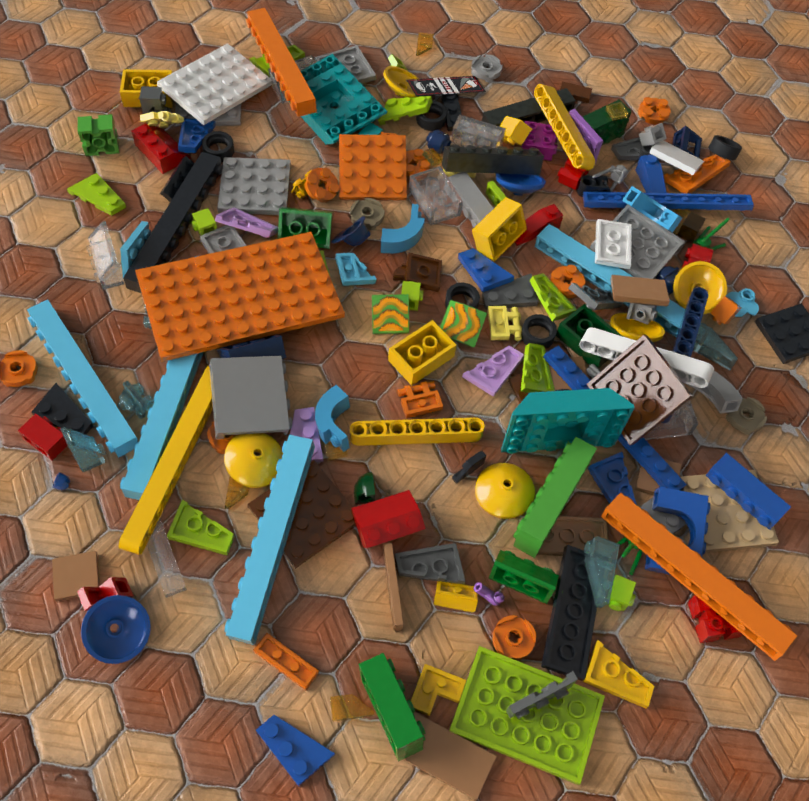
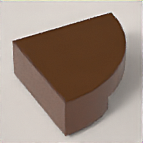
(399, 273)

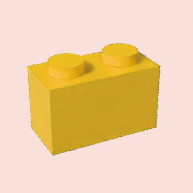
(516, 130)

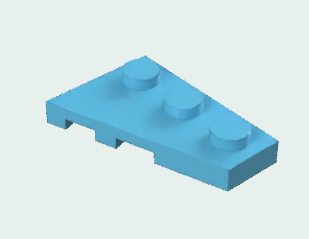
(133, 245)

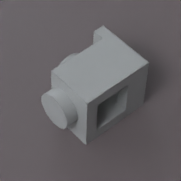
(652, 135)
(648, 315)

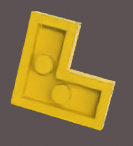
(434, 683)

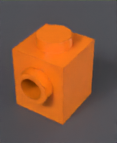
(725, 311)

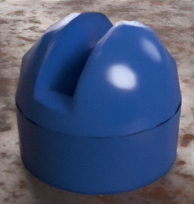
(61, 482)

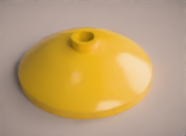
(396, 79)
(700, 275)
(634, 329)
(247, 467)
(502, 500)

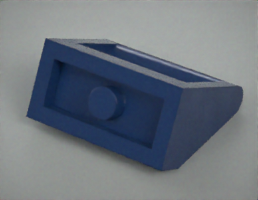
(684, 136)

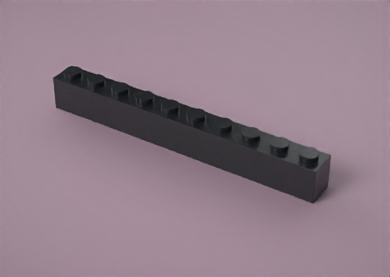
(176, 217)

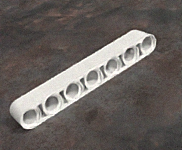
(610, 346)

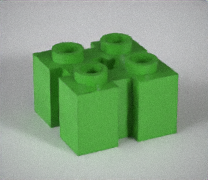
(98, 135)

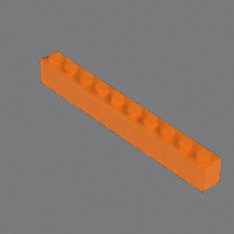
(281, 62)
(699, 577)

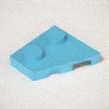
(352, 270)

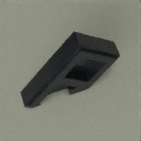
(470, 466)

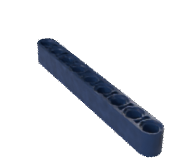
(690, 325)

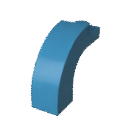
(652, 209)
(404, 238)
(328, 408)

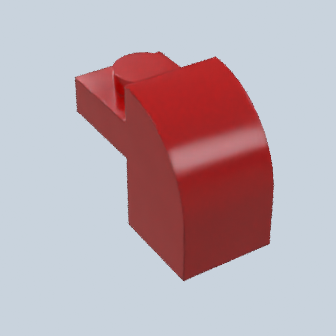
(111, 587)

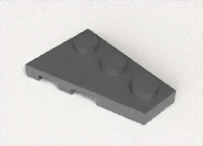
(631, 149)
(513, 294)
(595, 299)
(432, 563)
(540, 700)

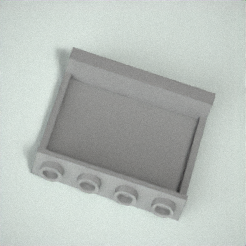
(249, 395)

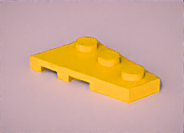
(615, 677)

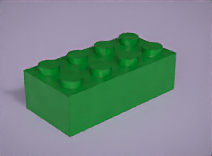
(391, 706)

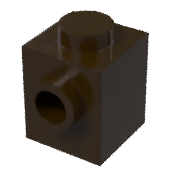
(691, 227)

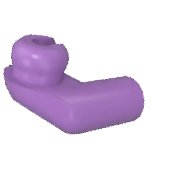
(492, 597)

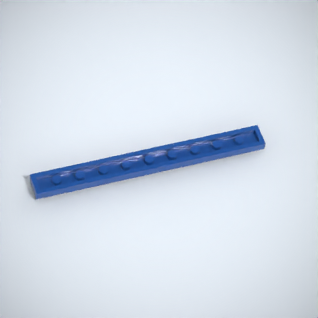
(673, 200)
(641, 450)

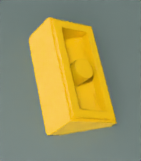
(456, 596)

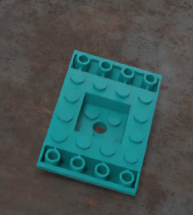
(337, 87)
(556, 417)

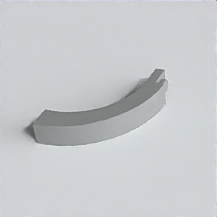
(721, 394)

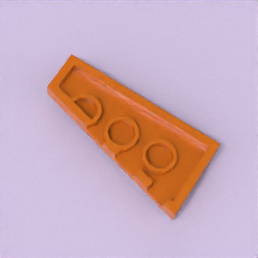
(688, 183)

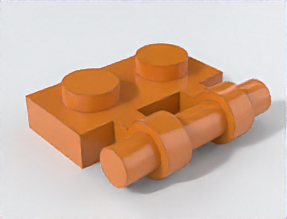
(422, 403)

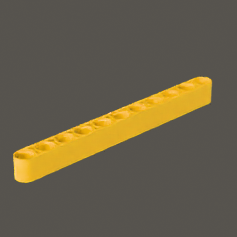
(169, 468)

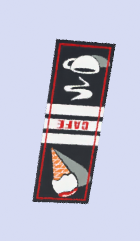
(445, 85)

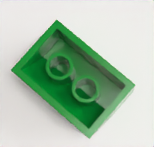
(299, 221)
(524, 576)

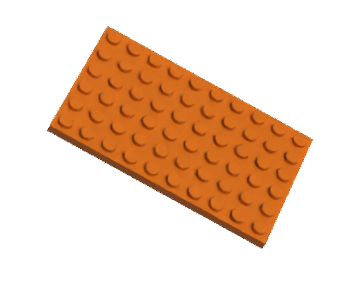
(237, 295)

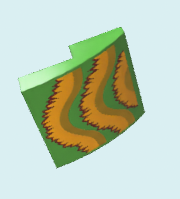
(390, 314)
(463, 323)

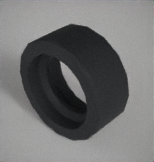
(433, 124)
(218, 137)
(725, 147)
(466, 289)
(543, 321)

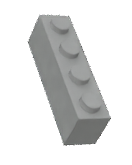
(475, 204)

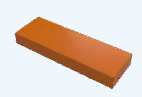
(286, 661)

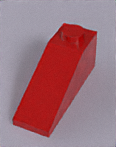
(538, 221)

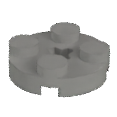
(488, 74)

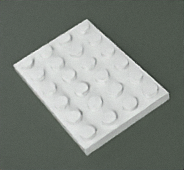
(214, 83)

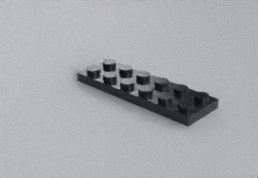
(571, 618)

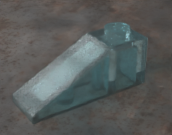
(712, 347)
(84, 449)
(600, 566)

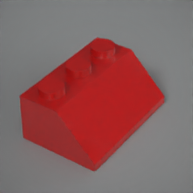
(158, 147)
(387, 519)

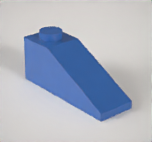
(651, 174)

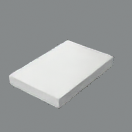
(676, 157)
(613, 244)

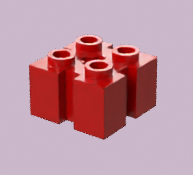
(711, 624)

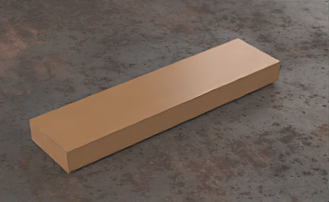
(392, 587)

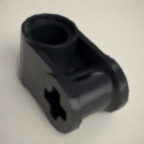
(590, 184)

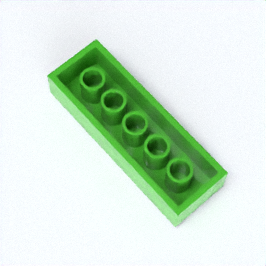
(553, 496)

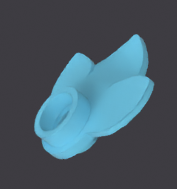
(746, 300)

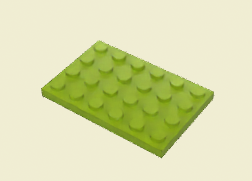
(546, 738)

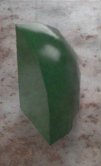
(364, 489)

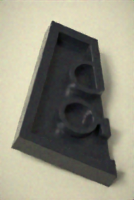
(62, 411)

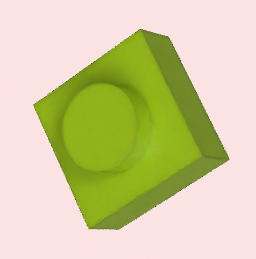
(395, 61)

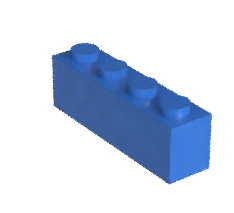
(748, 491)

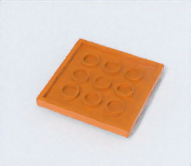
(372, 167)

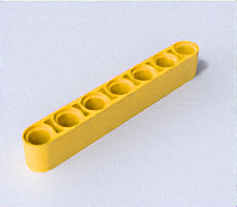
(564, 127)
(425, 427)

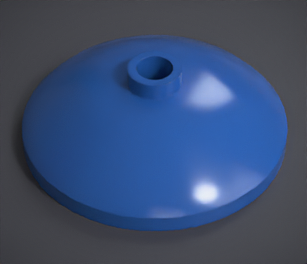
(521, 183)
(129, 637)

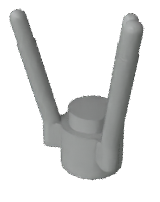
(617, 174)

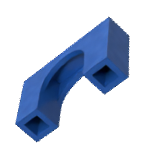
(689, 507)

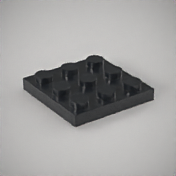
(787, 332)

